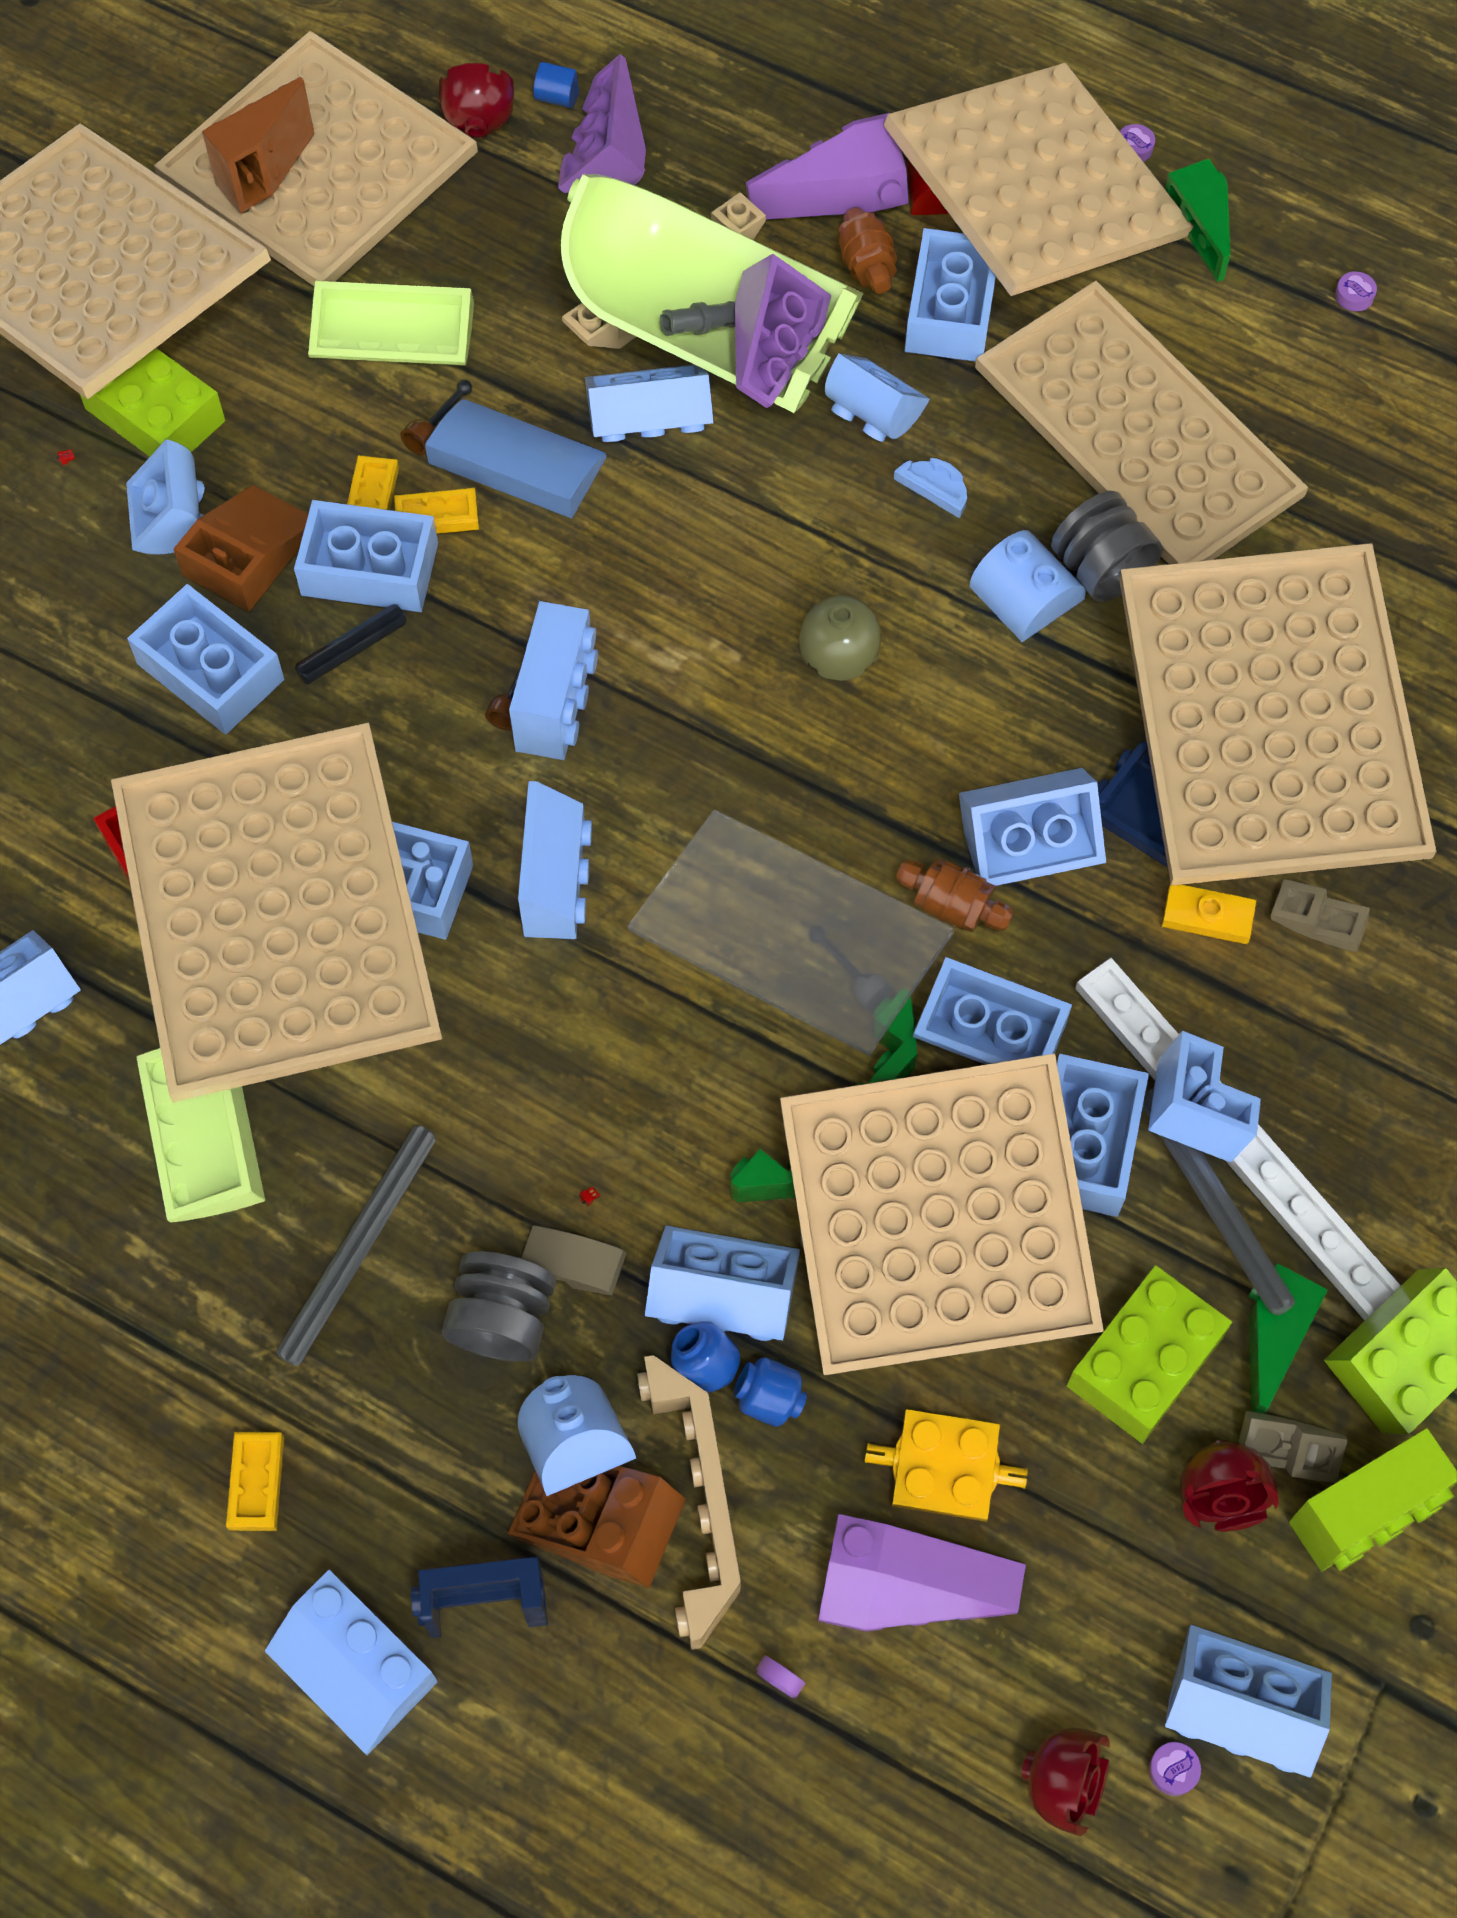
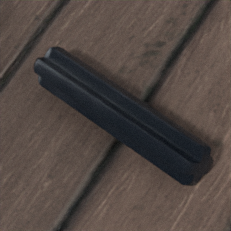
(350, 644)

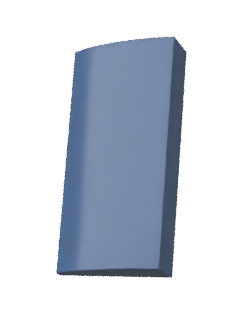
(514, 457)

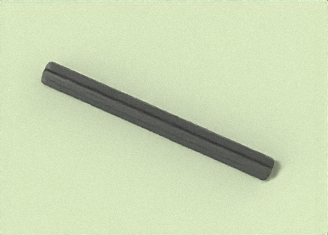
(1229, 1222)
(356, 1246)

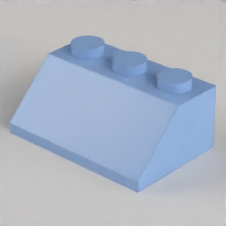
(649, 402)
(1033, 826)
(553, 864)
(31, 985)
(990, 1016)
(722, 1282)
(349, 1662)
(1250, 1701)

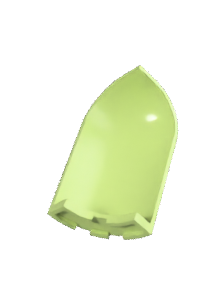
(645, 254)

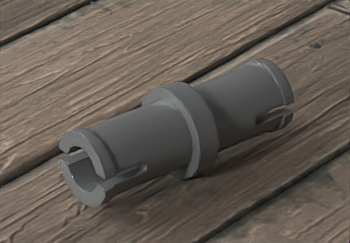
(698, 318)

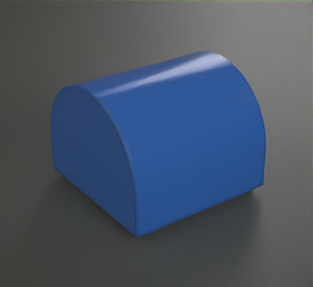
(556, 85)

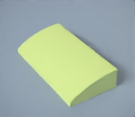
(391, 323)
(200, 1147)

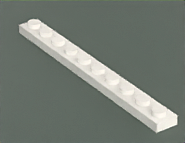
(1261, 1163)

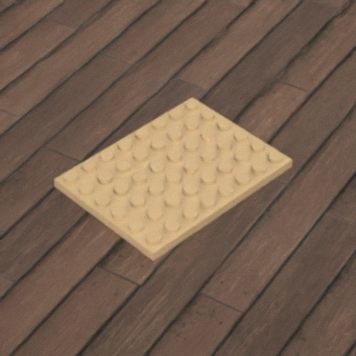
(106, 259)
(1274, 715)
(273, 912)

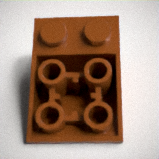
(259, 144)
(241, 546)
(604, 1523)

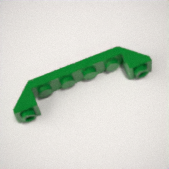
(766, 1179)

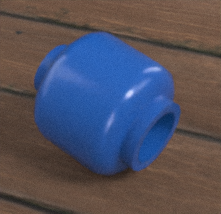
(705, 1356)
(770, 1392)

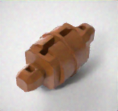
(867, 250)
(954, 895)

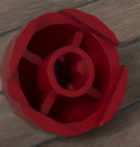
(476, 99)
(1227, 1486)
(1067, 1777)

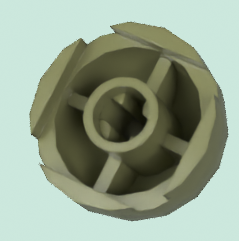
(840, 637)

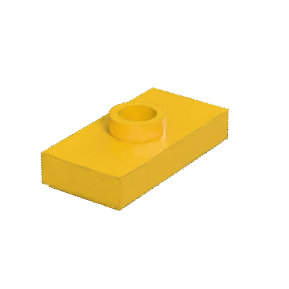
(373, 482)
(451, 508)
(1209, 913)
(255, 1481)

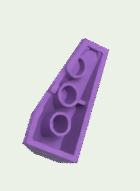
(611, 132)
(847, 171)
(774, 324)
(902, 1578)

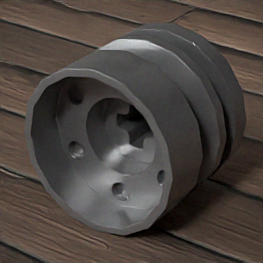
(1101, 541)
(499, 1306)

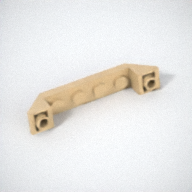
(734, 214)
(674, 1392)

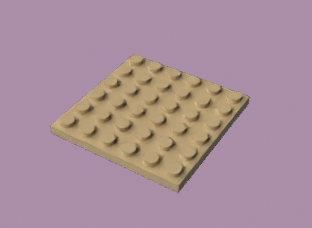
(1037, 177)
(356, 178)
(940, 1215)

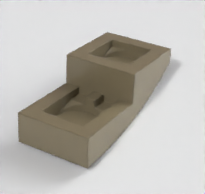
(1324, 919)
(575, 1259)
(1295, 1446)

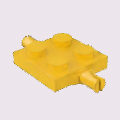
(946, 1465)

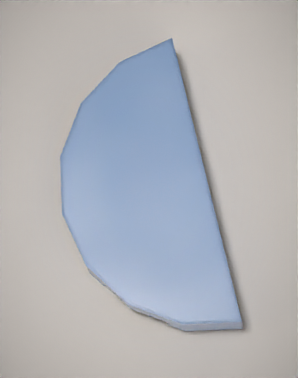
(936, 482)

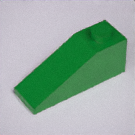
(1203, 199)
(1277, 1338)

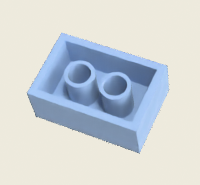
(949, 298)
(366, 555)
(206, 659)
(553, 681)
(1103, 1123)

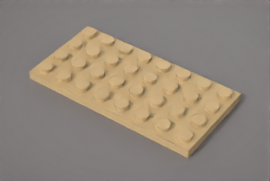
(1140, 426)

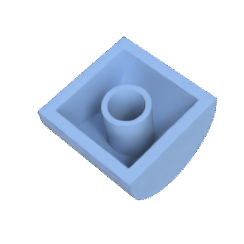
(874, 396)
(163, 499)
(1025, 584)
(571, 1432)

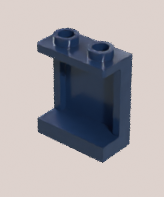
(1131, 805)
(479, 1585)

